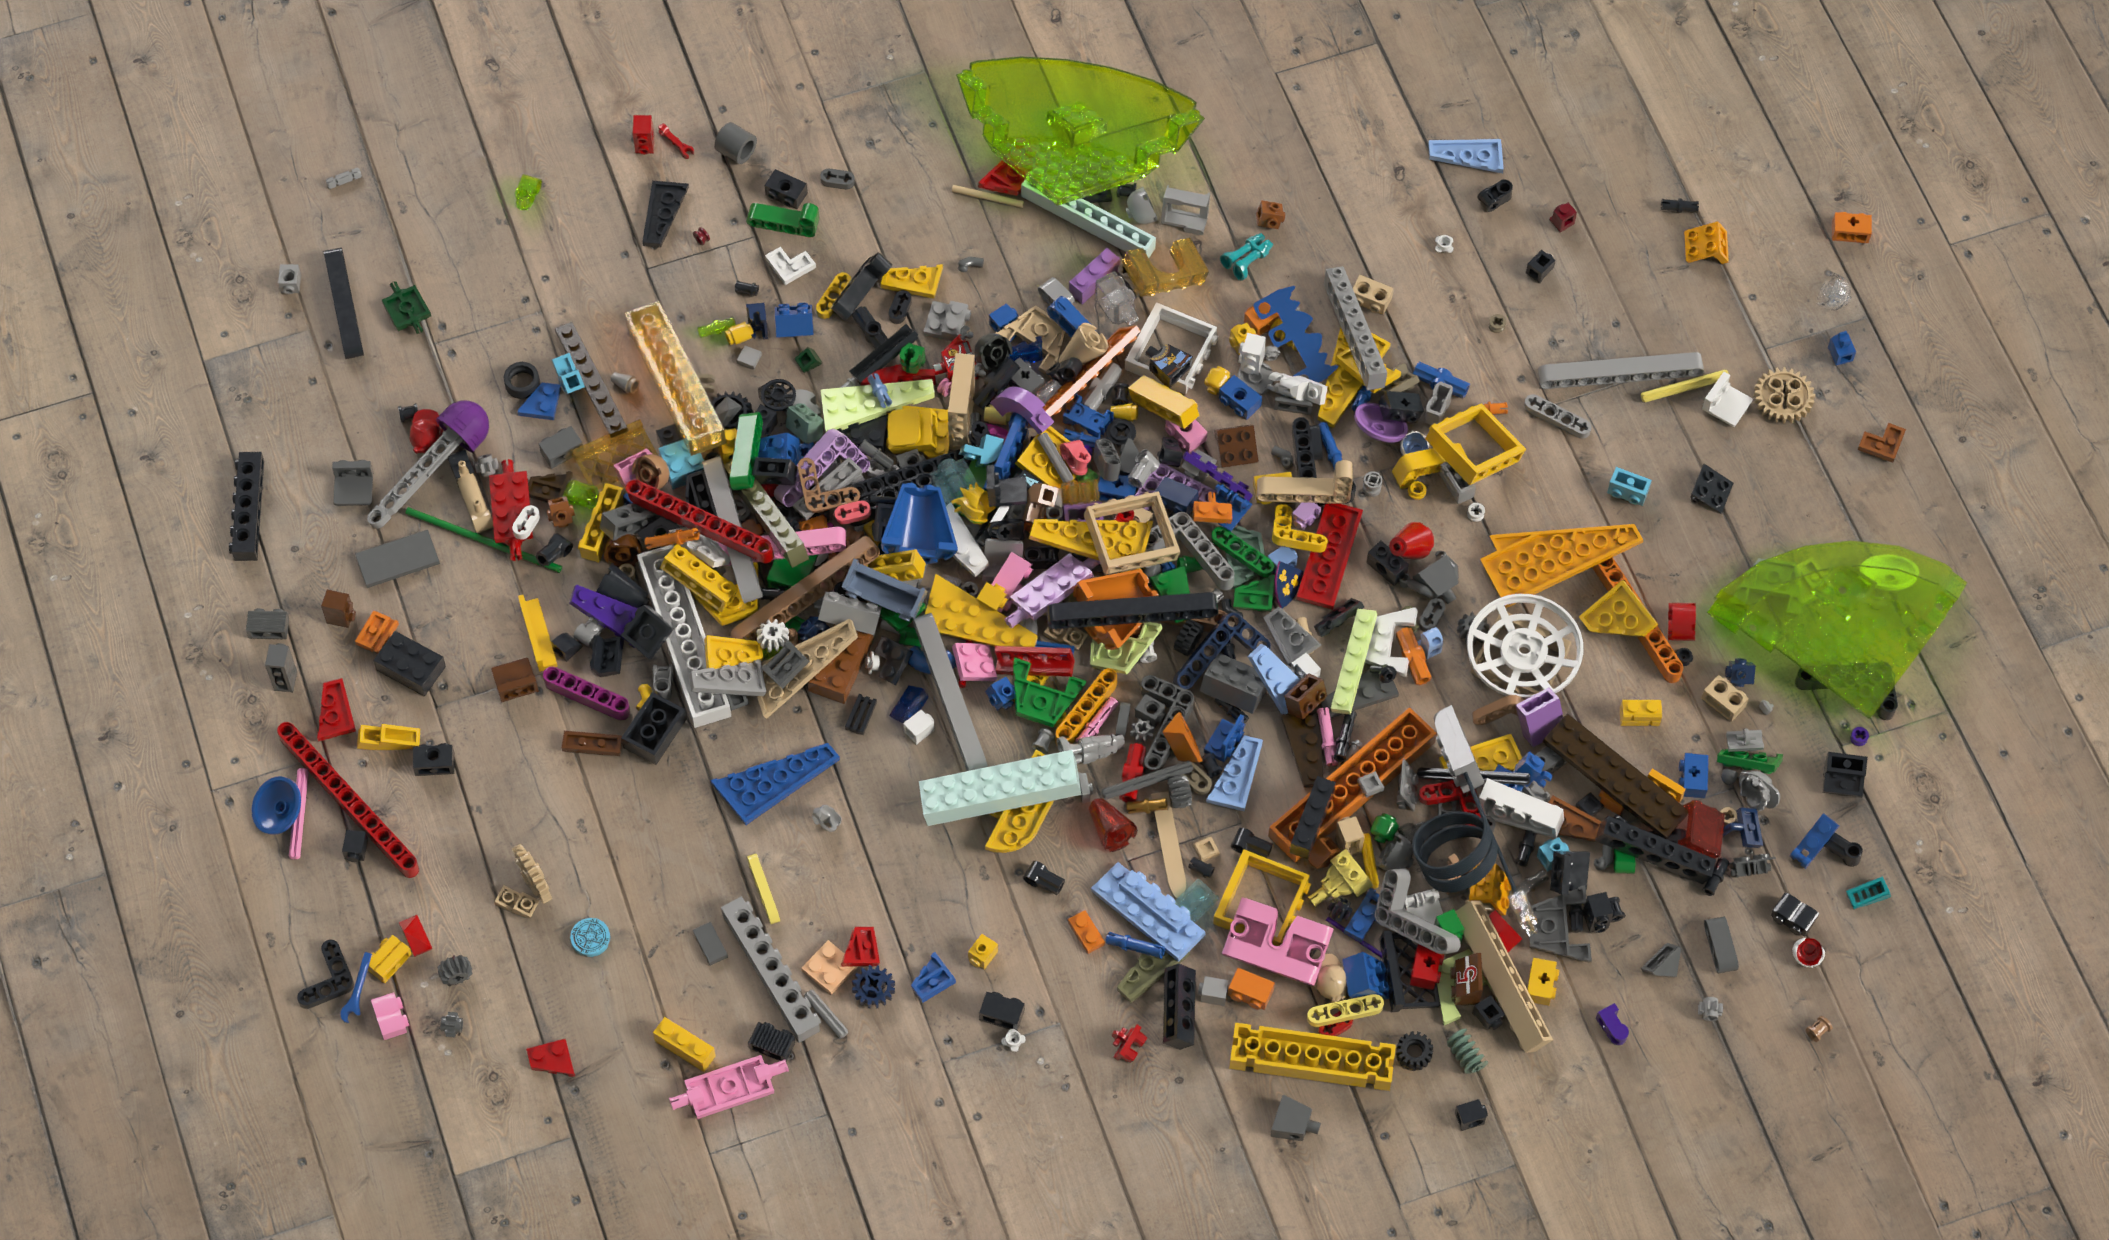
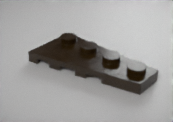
(1305, 746)

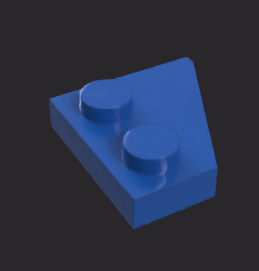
(542, 402)
(932, 979)

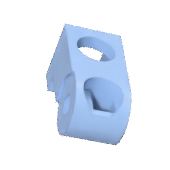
(1431, 641)

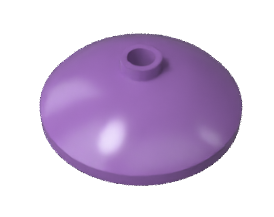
(1372, 424)

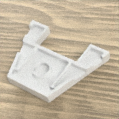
(1382, 639)

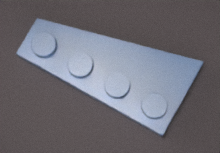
(1477, 154)
(1274, 675)
(1236, 780)

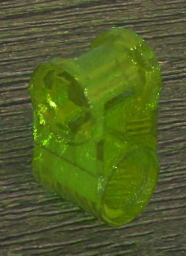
(527, 191)
(581, 493)

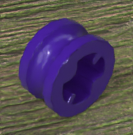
(1860, 741)

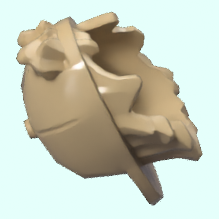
(1331, 979)

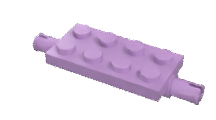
(1049, 588)

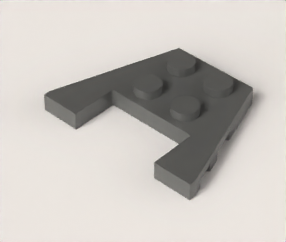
(1553, 927)

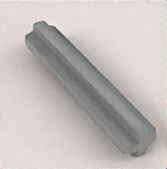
(1055, 457)
(826, 1014)

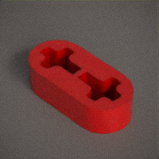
(1338, 1028)

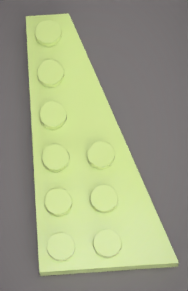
(859, 405)

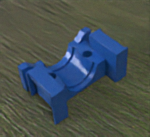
(1091, 420)

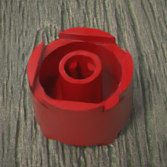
(1681, 621)

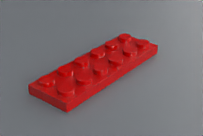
(1326, 569)

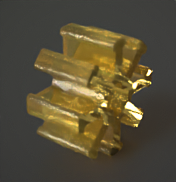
(1080, 491)

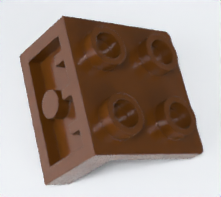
(1237, 445)
(514, 679)

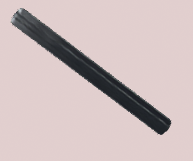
(1500, 777)

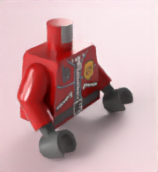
(961, 346)

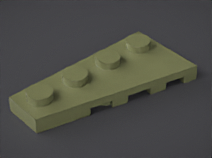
(1145, 974)

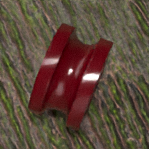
(701, 236)

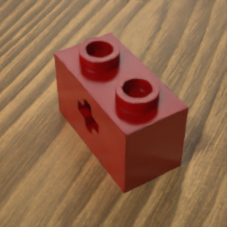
(643, 134)
(1426, 976)

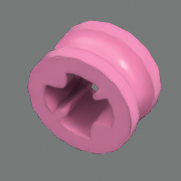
(944, 387)

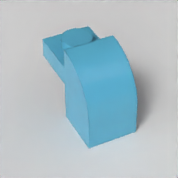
(567, 374)
(985, 454)

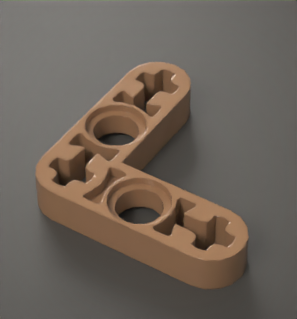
(816, 493)
(1496, 709)

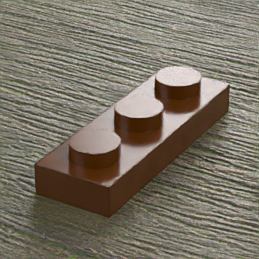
(592, 743)

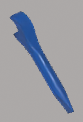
(353, 1003)

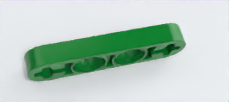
(1242, 552)

